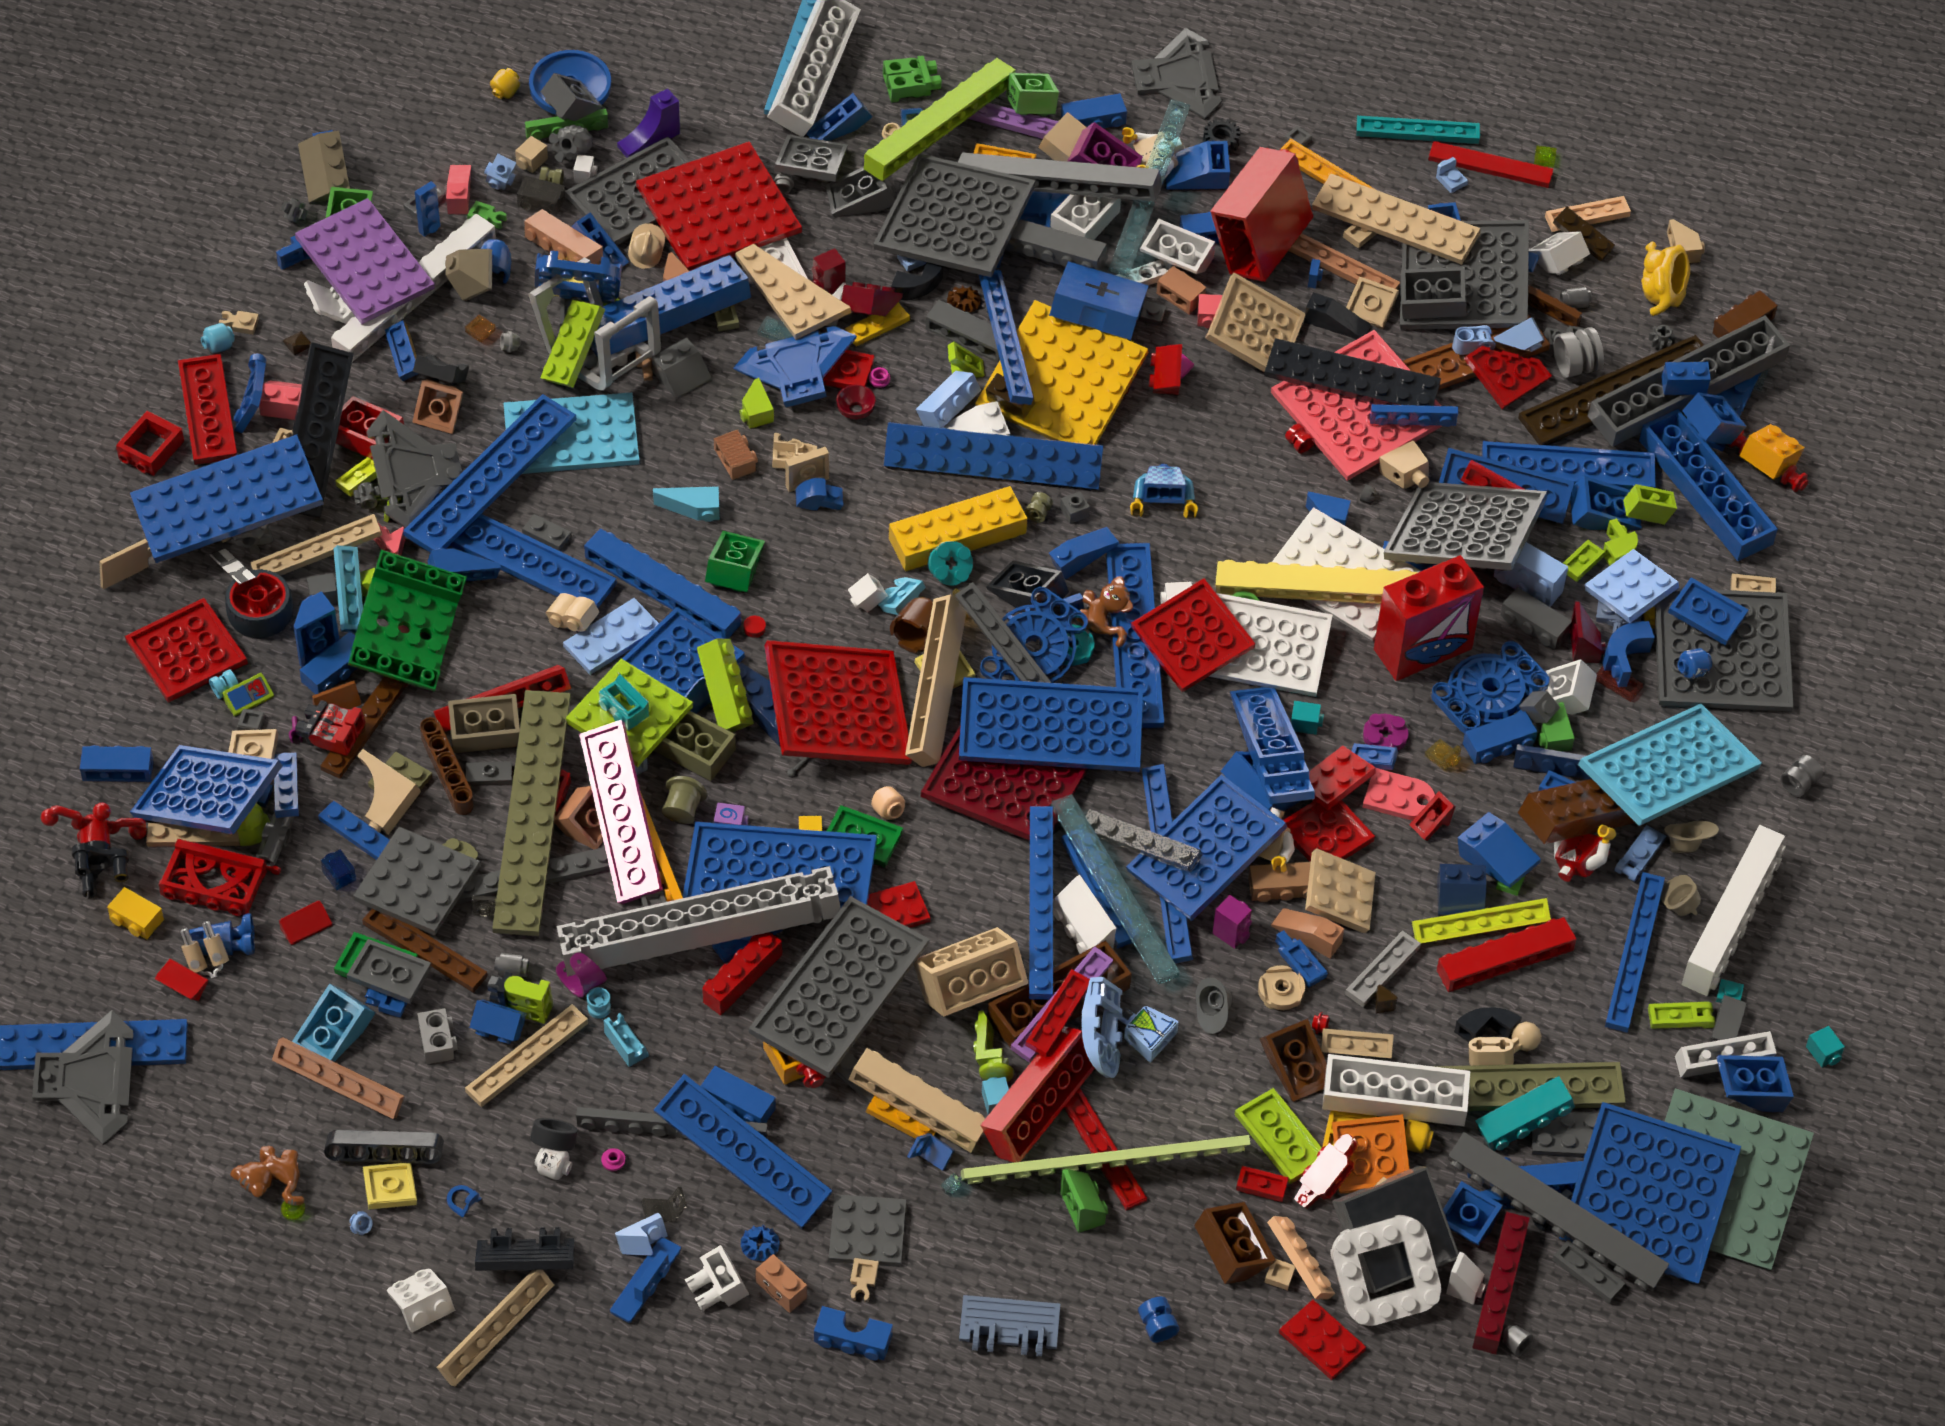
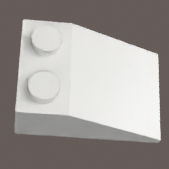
(981, 418)

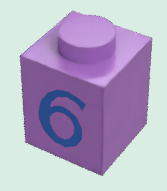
(730, 814)

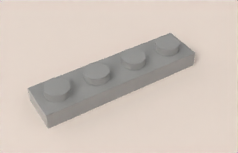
(1382, 968)

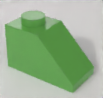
(1557, 732)

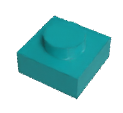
(1729, 989)

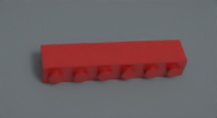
(1506, 954)

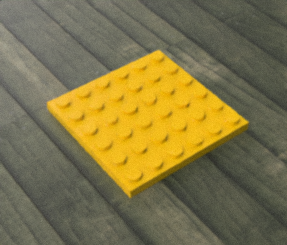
(1073, 374)

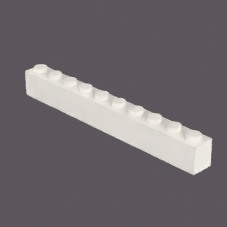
(358, 337)

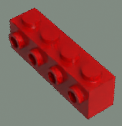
(741, 971)

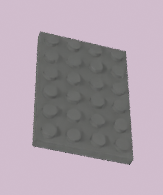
(614, 195)

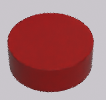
(754, 626)

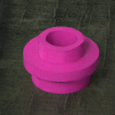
(879, 373)
(613, 1165)

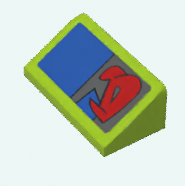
(247, 694)

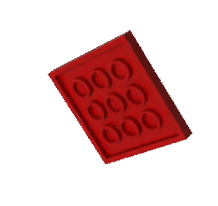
(1193, 635)
(185, 649)

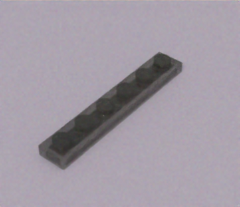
(1144, 841)

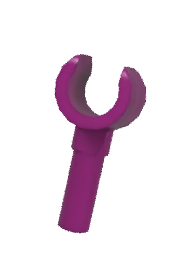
(293, 732)

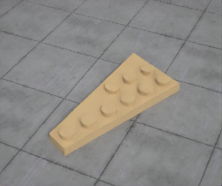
(792, 296)

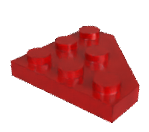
(1506, 374)

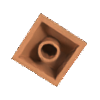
(437, 406)

